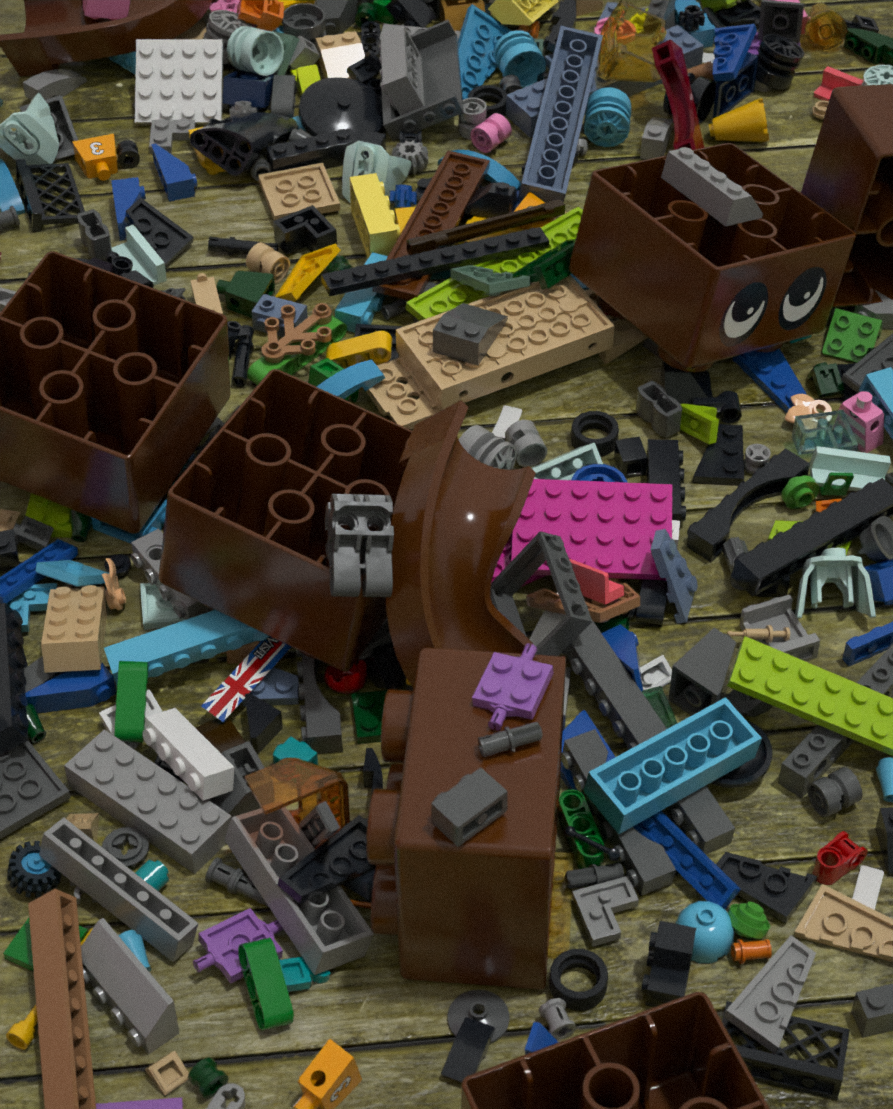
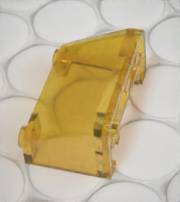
(628, 44)

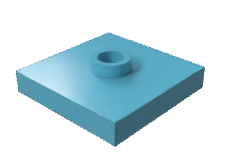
(71, 572)

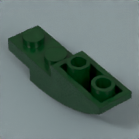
(870, 45)

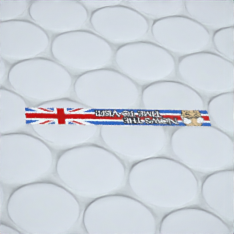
(245, 677)

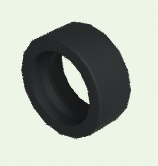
(493, 94)
(595, 420)
(579, 959)

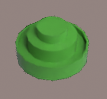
(800, 492)
(749, 920)

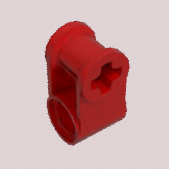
(837, 859)

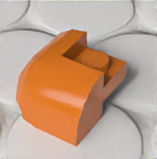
(262, 13)

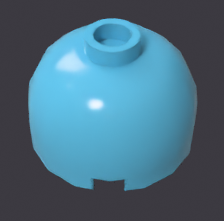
(713, 930)

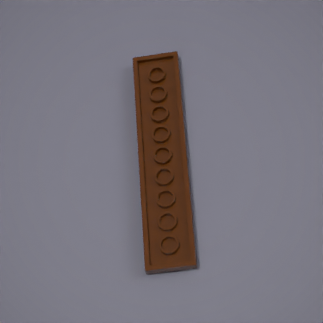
(437, 210)

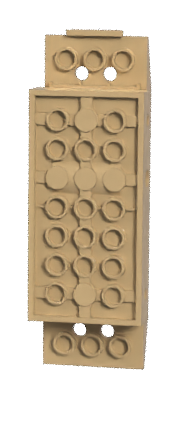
(540, 335)

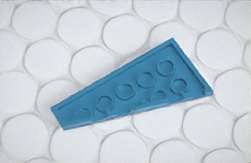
(476, 48)

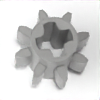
(242, 107)

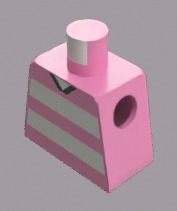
(865, 421)

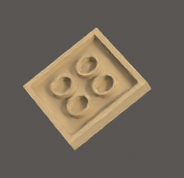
(299, 188)

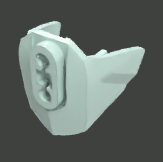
(34, 127)
(388, 168)
(845, 572)

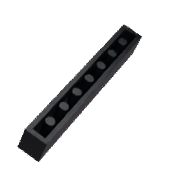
(807, 539)

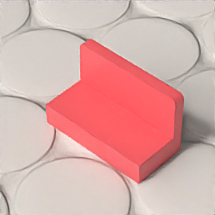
(832, 79)
(596, 583)

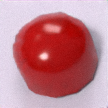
(346, 681)

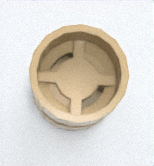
(267, 260)

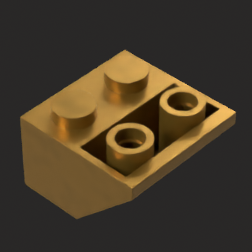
(456, 11)

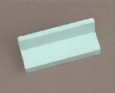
(142, 255)
(864, 466)

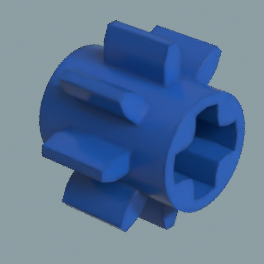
(402, 196)

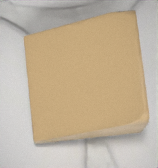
(168, 1072)

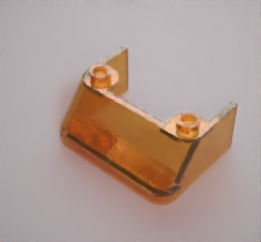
(302, 782)

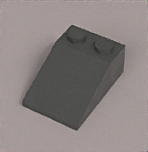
(63, 126)
(467, 333)

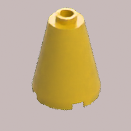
(742, 124)

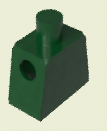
(246, 290)

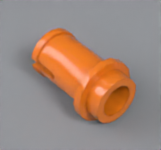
(750, 950)

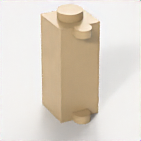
(205, 293)

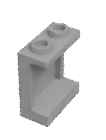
(780, 615)

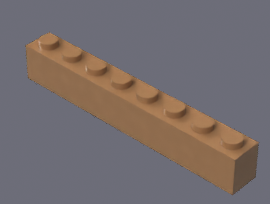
(61, 1002)

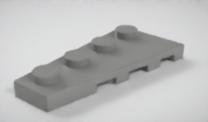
(770, 997)

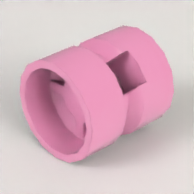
(491, 133)

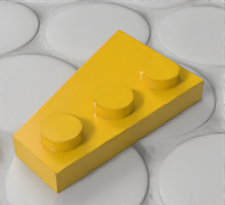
(306, 271)

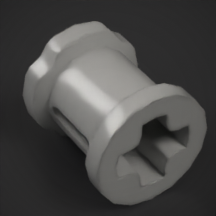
(557, 1018)

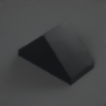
(263, 722)

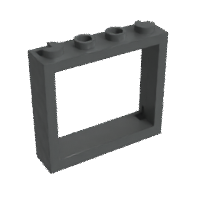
(541, 549)

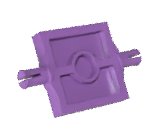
(512, 686)
(224, 939)

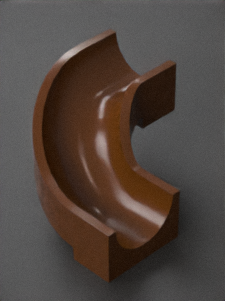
(62, 33)
(447, 542)

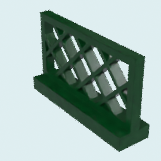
(549, 267)

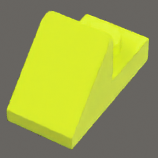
(305, 77)

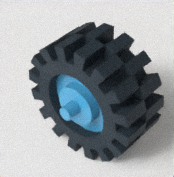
(31, 871)

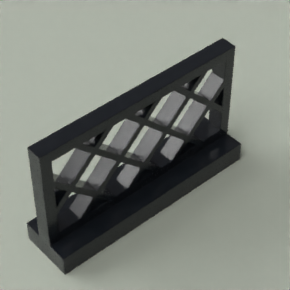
(32, 195)
(792, 1073)

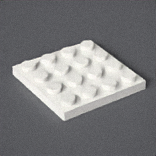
(178, 80)

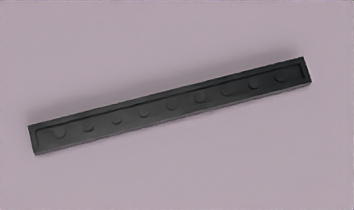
(434, 261)

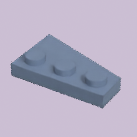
(674, 568)

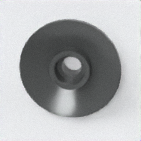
(494, 1009)

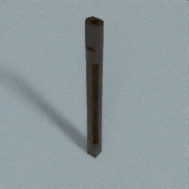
(485, 227)

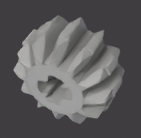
(413, 152)

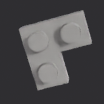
(165, 131)
(597, 905)

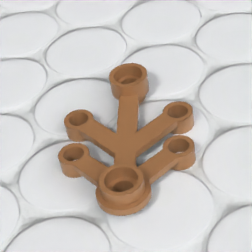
(275, 350)

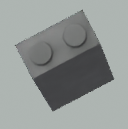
(703, 673)

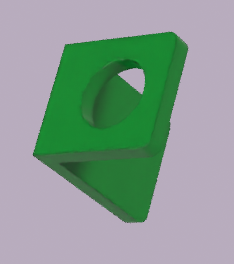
(840, 490)

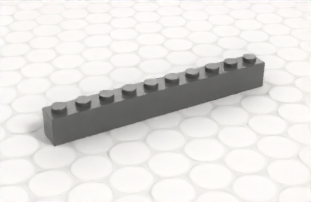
(637, 722)

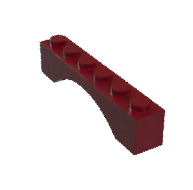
(673, 73)

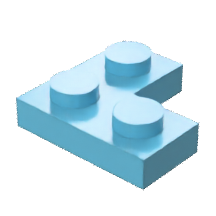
(32, 599)

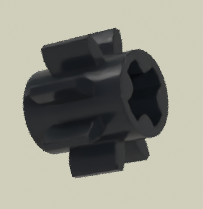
(691, 18)

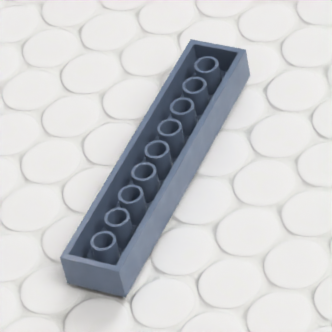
(525, 103)
(561, 115)

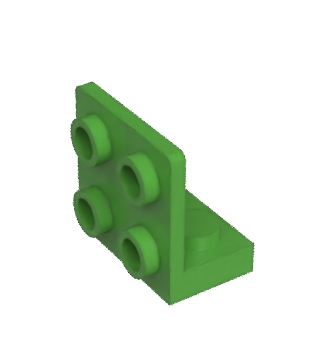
(851, 335)

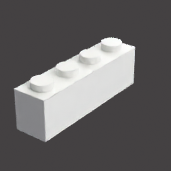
(189, 754)

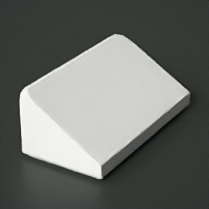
(656, 673)

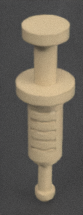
(766, 633)

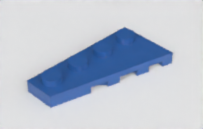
(730, 50)
(772, 374)

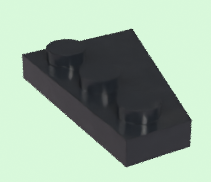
(723, 460)
(773, 889)

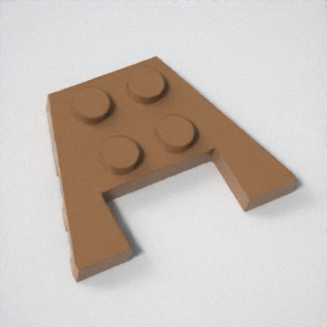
(599, 612)

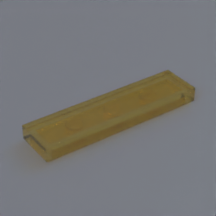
(560, 906)

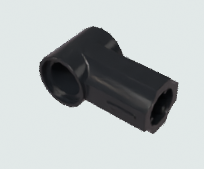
(726, 403)

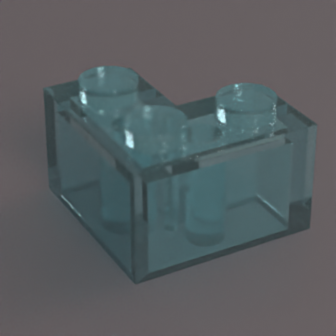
(823, 430)

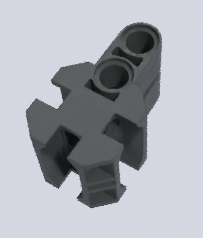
(349, 547)

